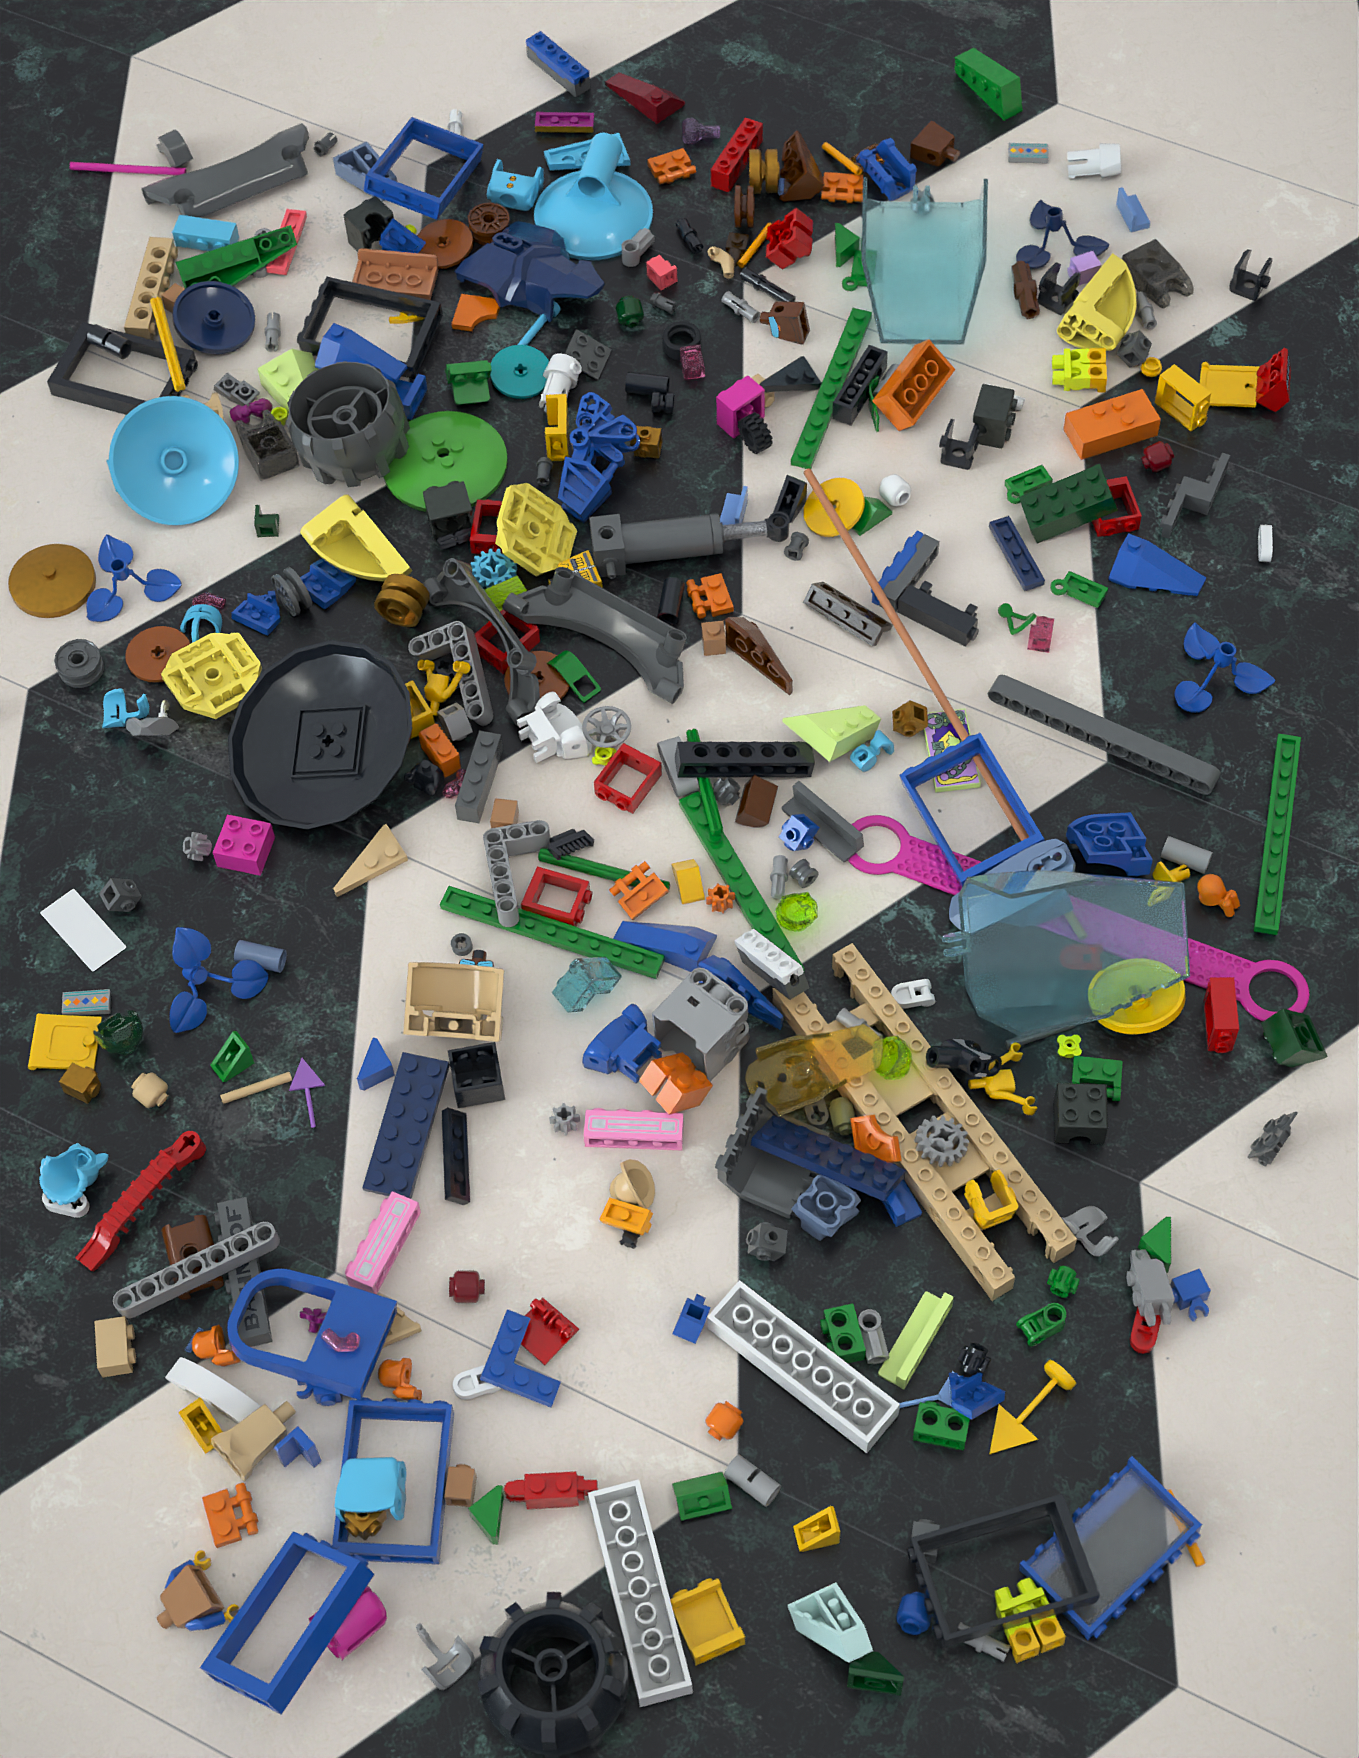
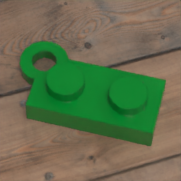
(857, 275)
(1026, 483)
(1080, 589)

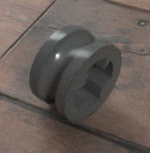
(463, 951)

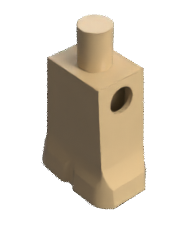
(253, 1438)

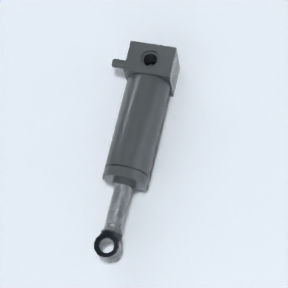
(671, 538)

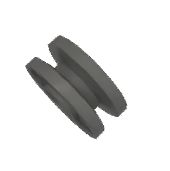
(291, 591)
(79, 663)

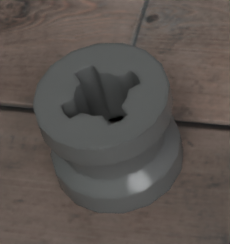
(803, 873)

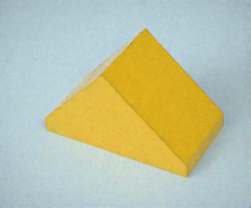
(688, 881)
(200, 1423)
(818, 1530)

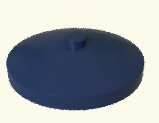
(213, 317)

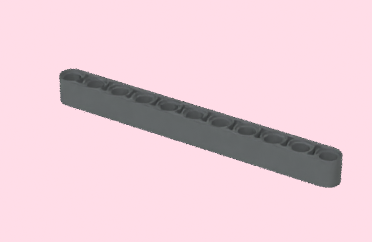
(1104, 734)

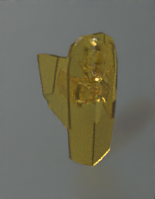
(813, 1065)

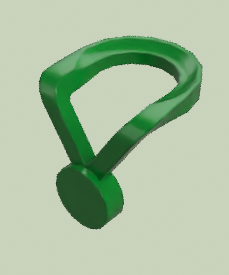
(1006, 611)

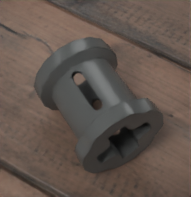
(796, 546)

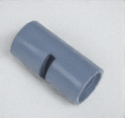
(267, 956)

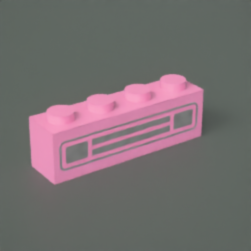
(633, 1129)
(383, 1243)

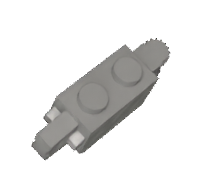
(1150, 1287)

